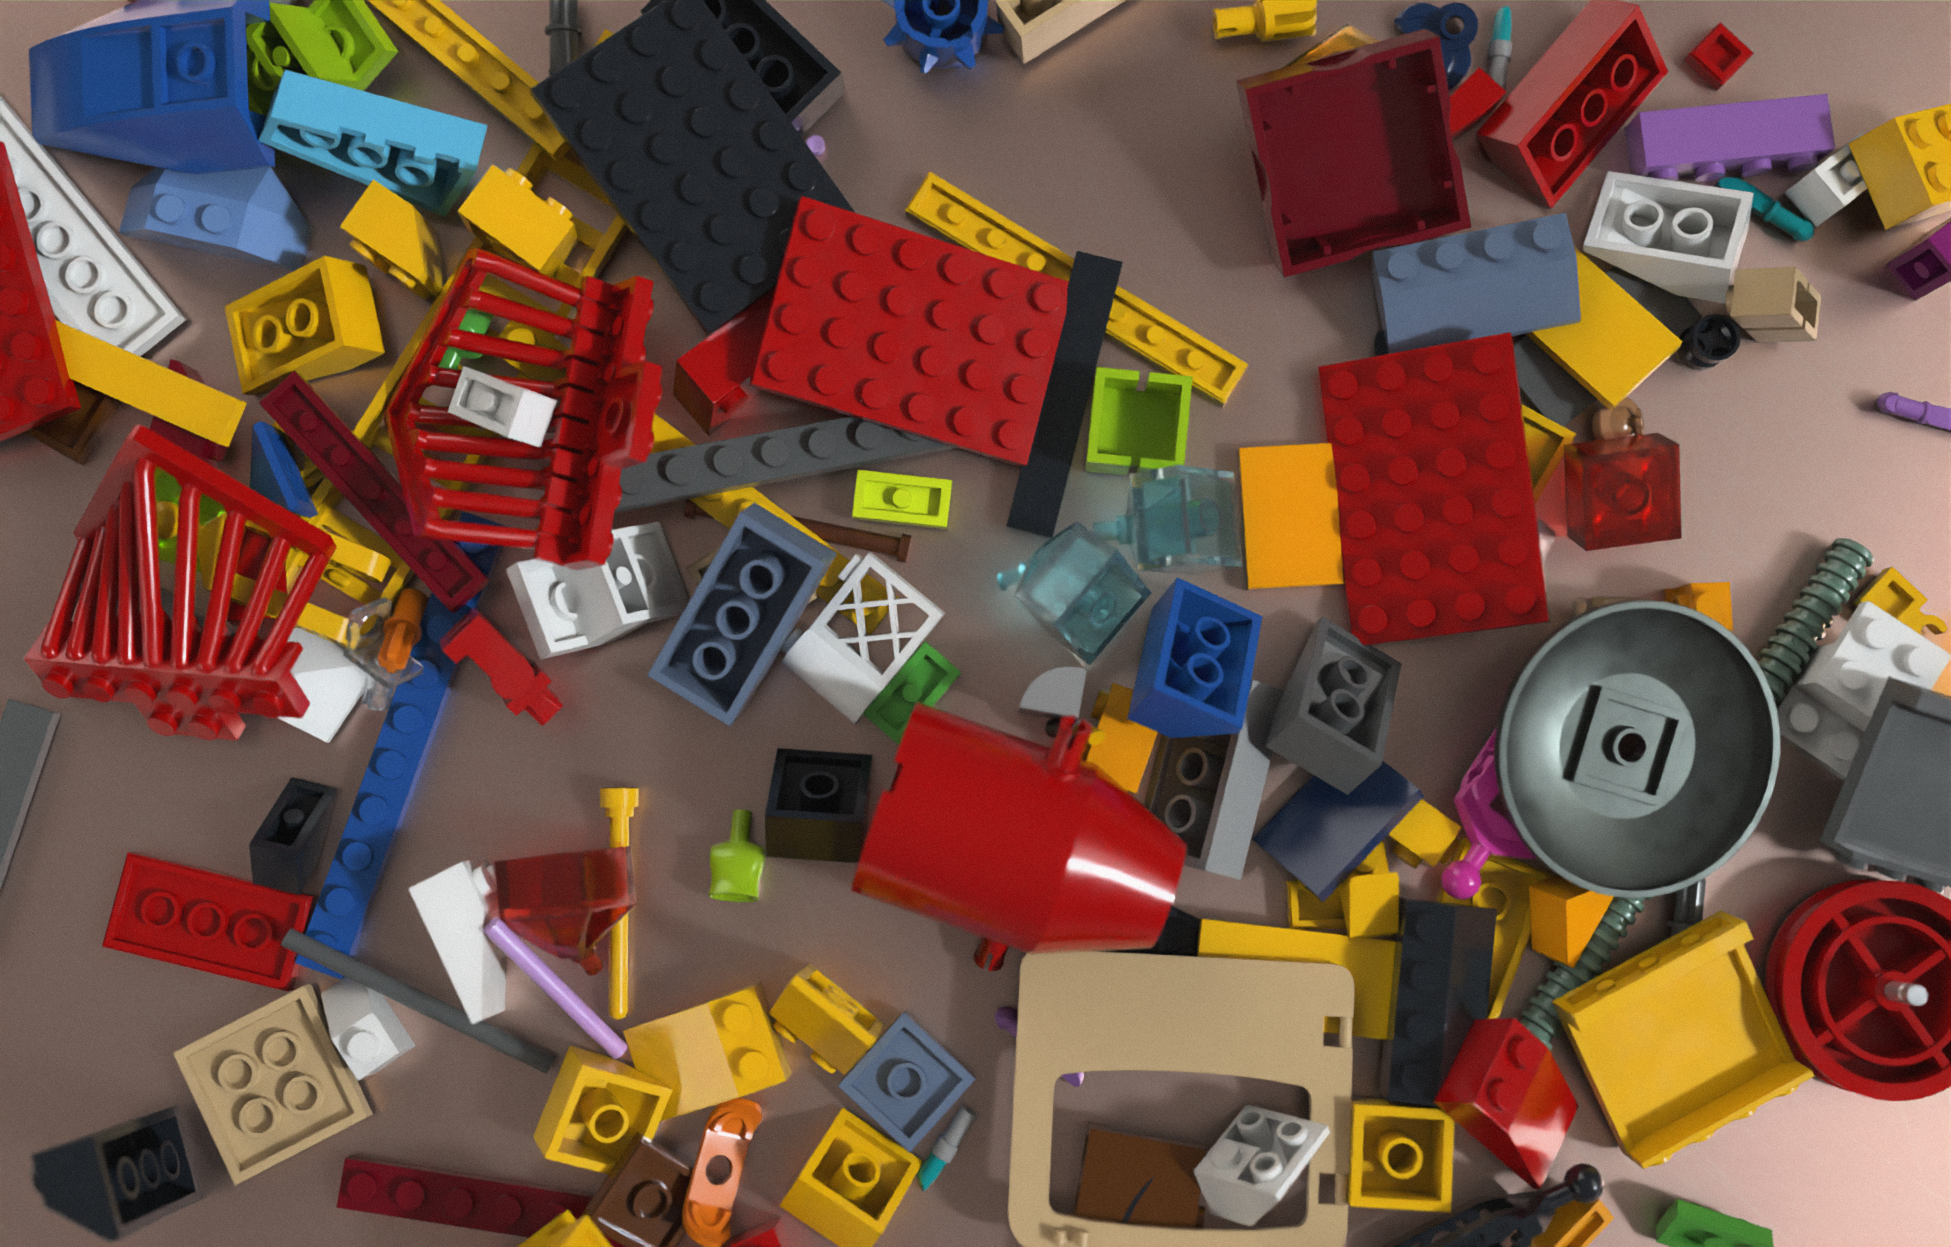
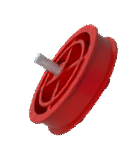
(1867, 988)

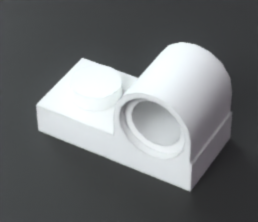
(1828, 187)
(502, 407)

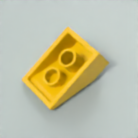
(306, 323)
(825, 1020)
(711, 1050)

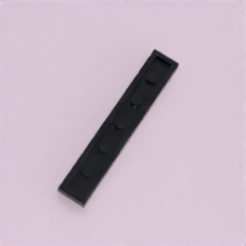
(1066, 397)

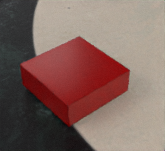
(1718, 56)

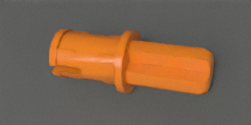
(402, 630)

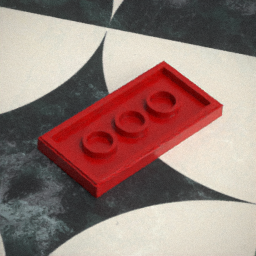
(207, 921)

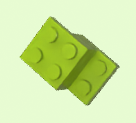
(325, 41)

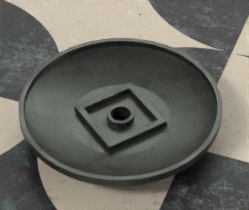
(1699, 759)

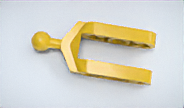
(314, 619)

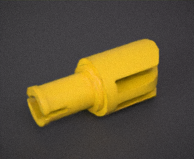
(1268, 19)

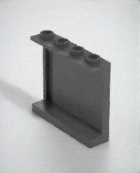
(1899, 790)

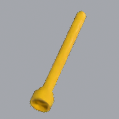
(618, 806)

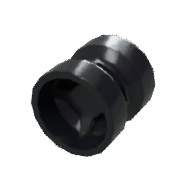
(1718, 337)

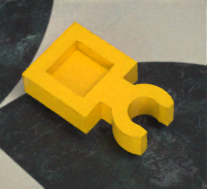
(1901, 600)

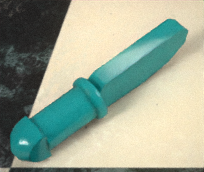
(1771, 211)

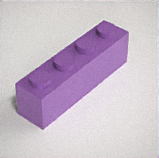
(1731, 138)

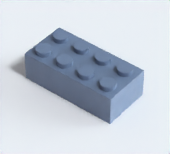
(741, 613)

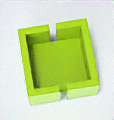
(1137, 426)

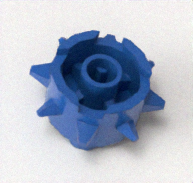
(944, 39)

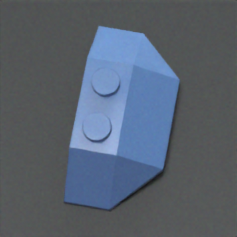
(221, 214)

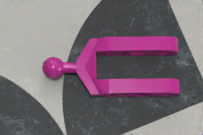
(1483, 825)

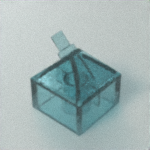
(1179, 521)
(1078, 590)

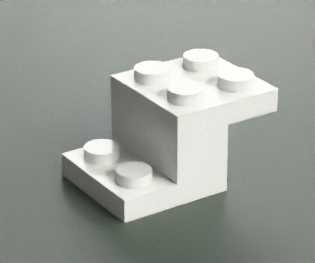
(602, 603)
(1842, 682)

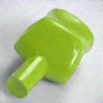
(737, 863)

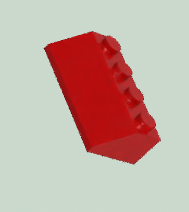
(1574, 99)

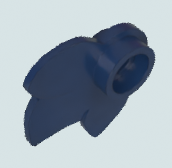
(1454, 46)

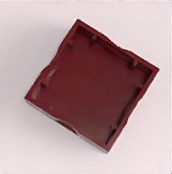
(1355, 152)

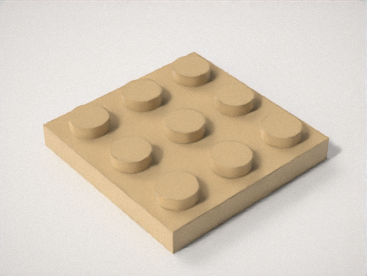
(272, 1084)

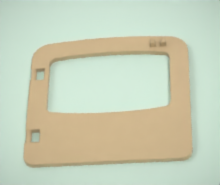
(1183, 1017)

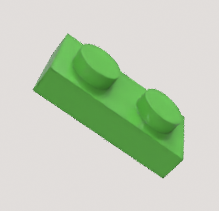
(920, 680)
(1696, 1226)

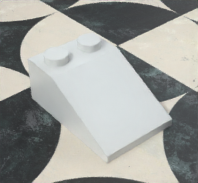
(1671, 233)
(455, 911)

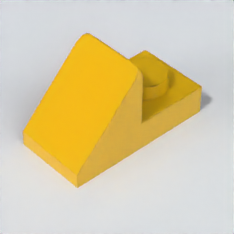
(1371, 897)

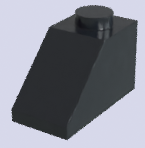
(292, 836)

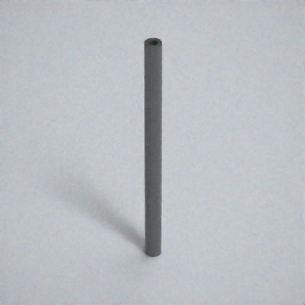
(417, 1000)

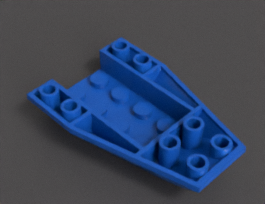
(153, 87)

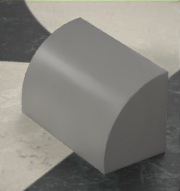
(1055, 693)

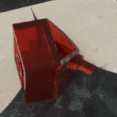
(567, 900)

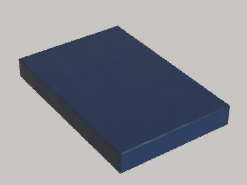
(1329, 833)

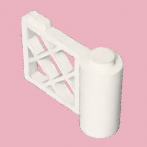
(836, 667)

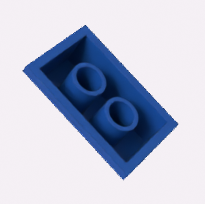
(1195, 664)

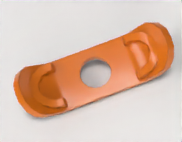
(709, 1205)

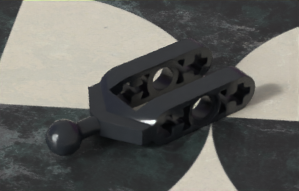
(1524, 1212)

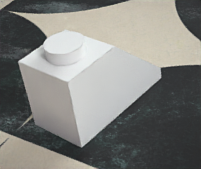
(364, 1027)

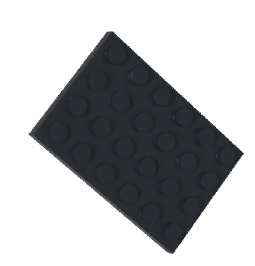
(689, 154)

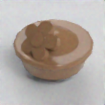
(1622, 421)

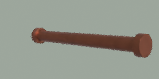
(838, 535)

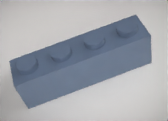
(1478, 284)

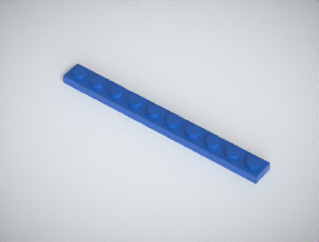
(392, 774)

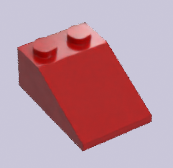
(1510, 1096)

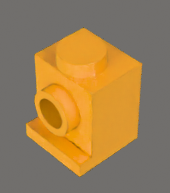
(1707, 598)

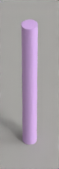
(555, 987)

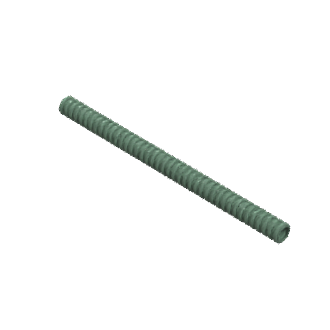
(1778, 664)

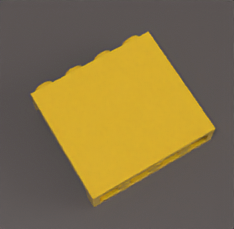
(1680, 1040)

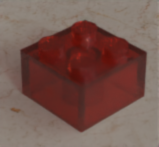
(1623, 491)

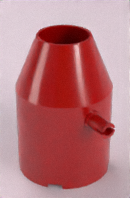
(1017, 842)

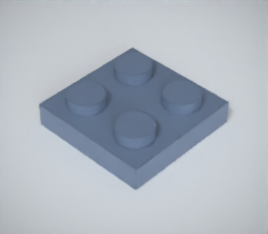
(907, 1081)

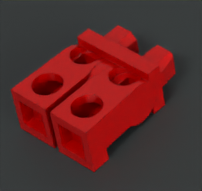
(507, 668)

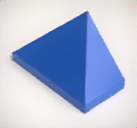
(276, 472)

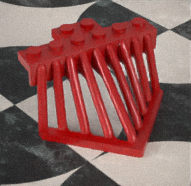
(597, 429)
(175, 670)

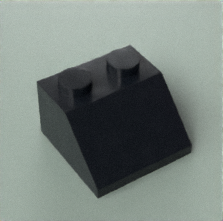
(818, 805)

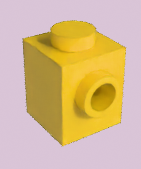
(1424, 837)

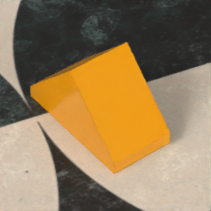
(1564, 918)

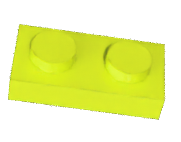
(902, 499)

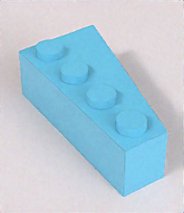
(369, 137)

